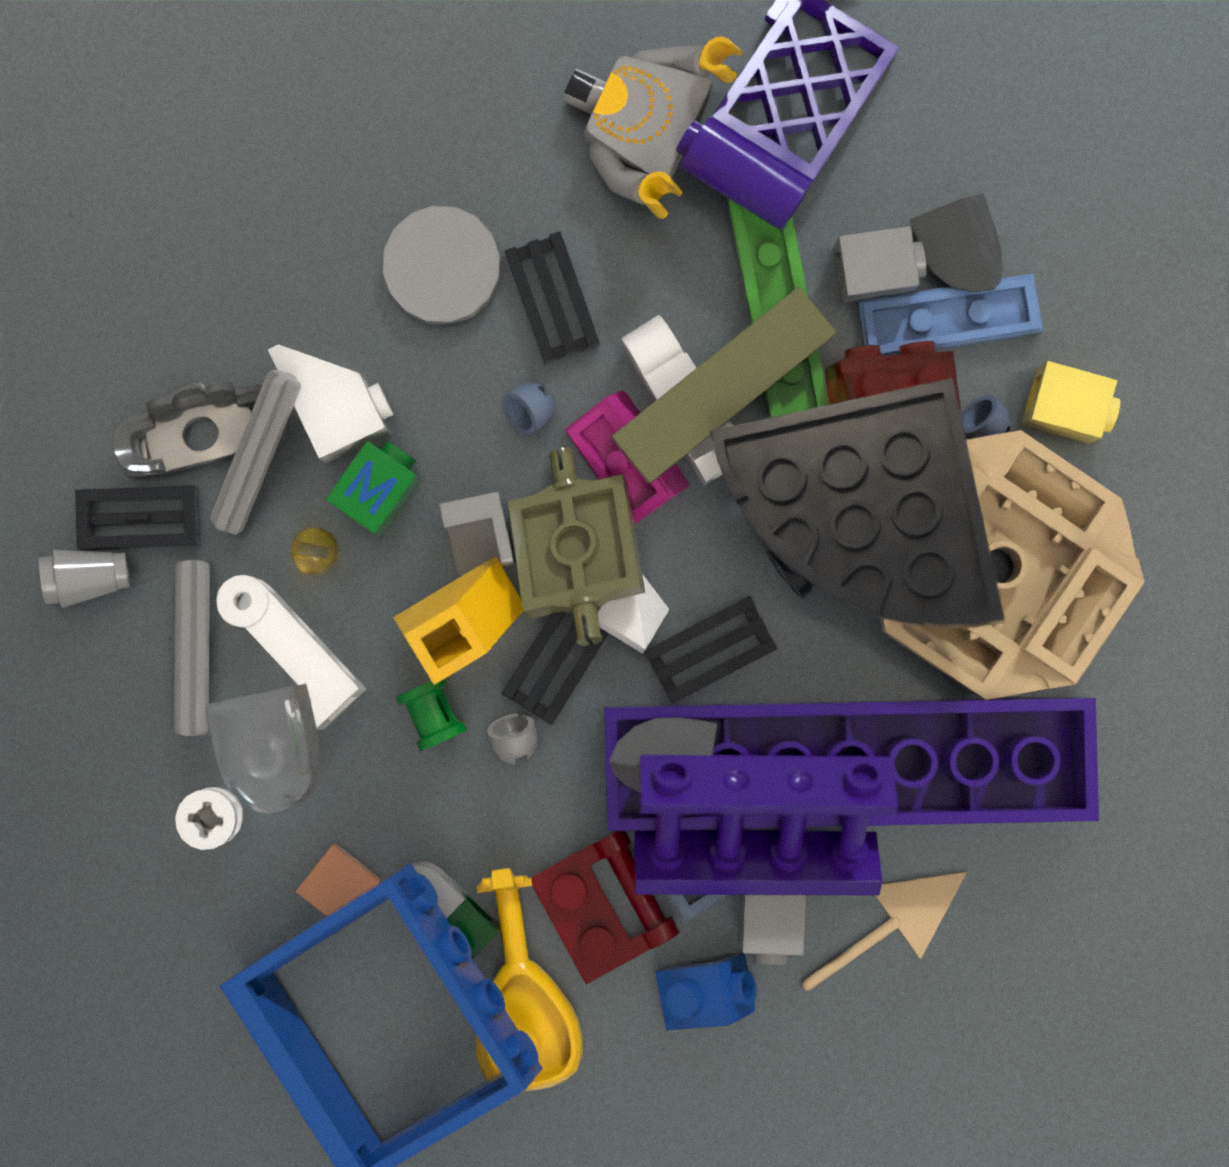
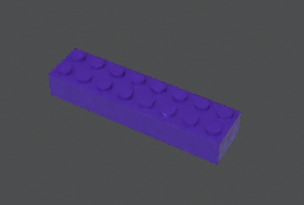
(948, 755)

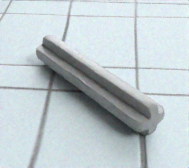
(255, 451)
(191, 647)

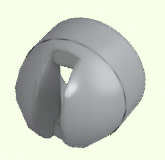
(513, 737)

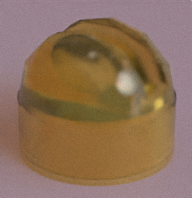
(315, 537)

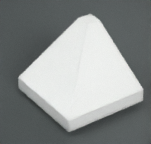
(634, 617)

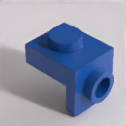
(706, 993)

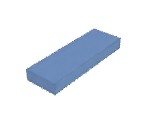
(952, 316)

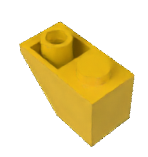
(461, 619)

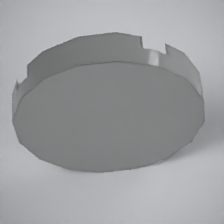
(441, 265)

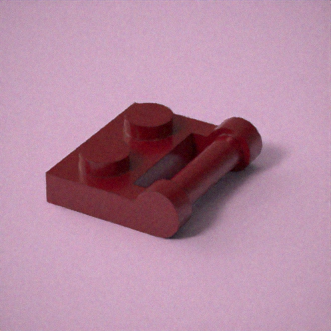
(587, 917)

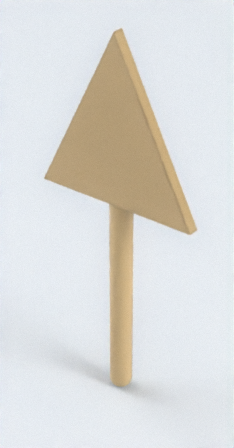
(914, 909)

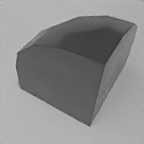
(961, 244)
(660, 737)

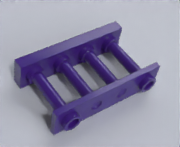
(762, 861)

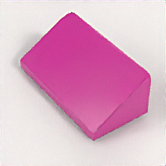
(593, 439)

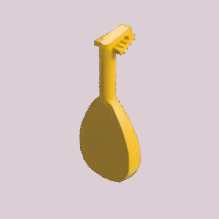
(530, 993)

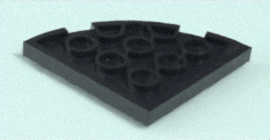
(871, 504)

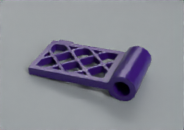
(741, 157)

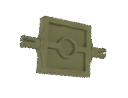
(575, 546)

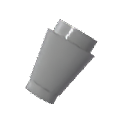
(81, 575)

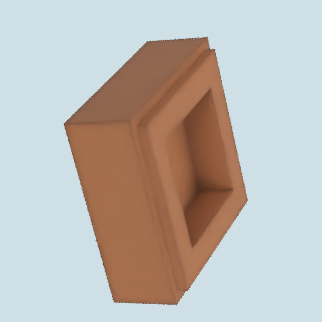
(336, 880)

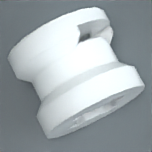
(221, 817)

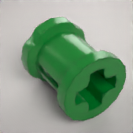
(431, 714)

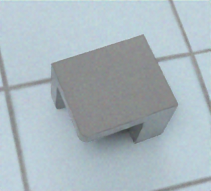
(478, 531)

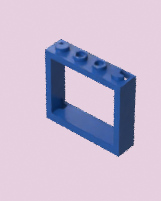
(311, 1077)

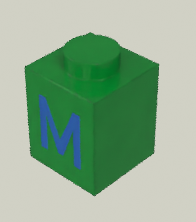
(375, 486)

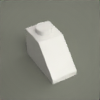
(334, 404)

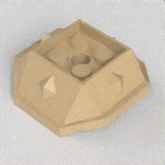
(1067, 580)

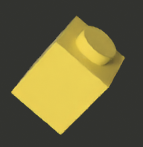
(1071, 403)

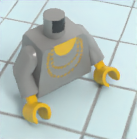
(645, 114)

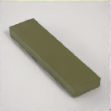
(723, 385)

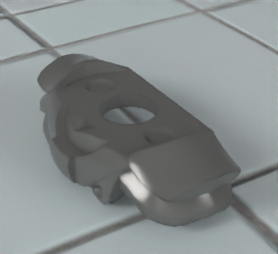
(155, 439)

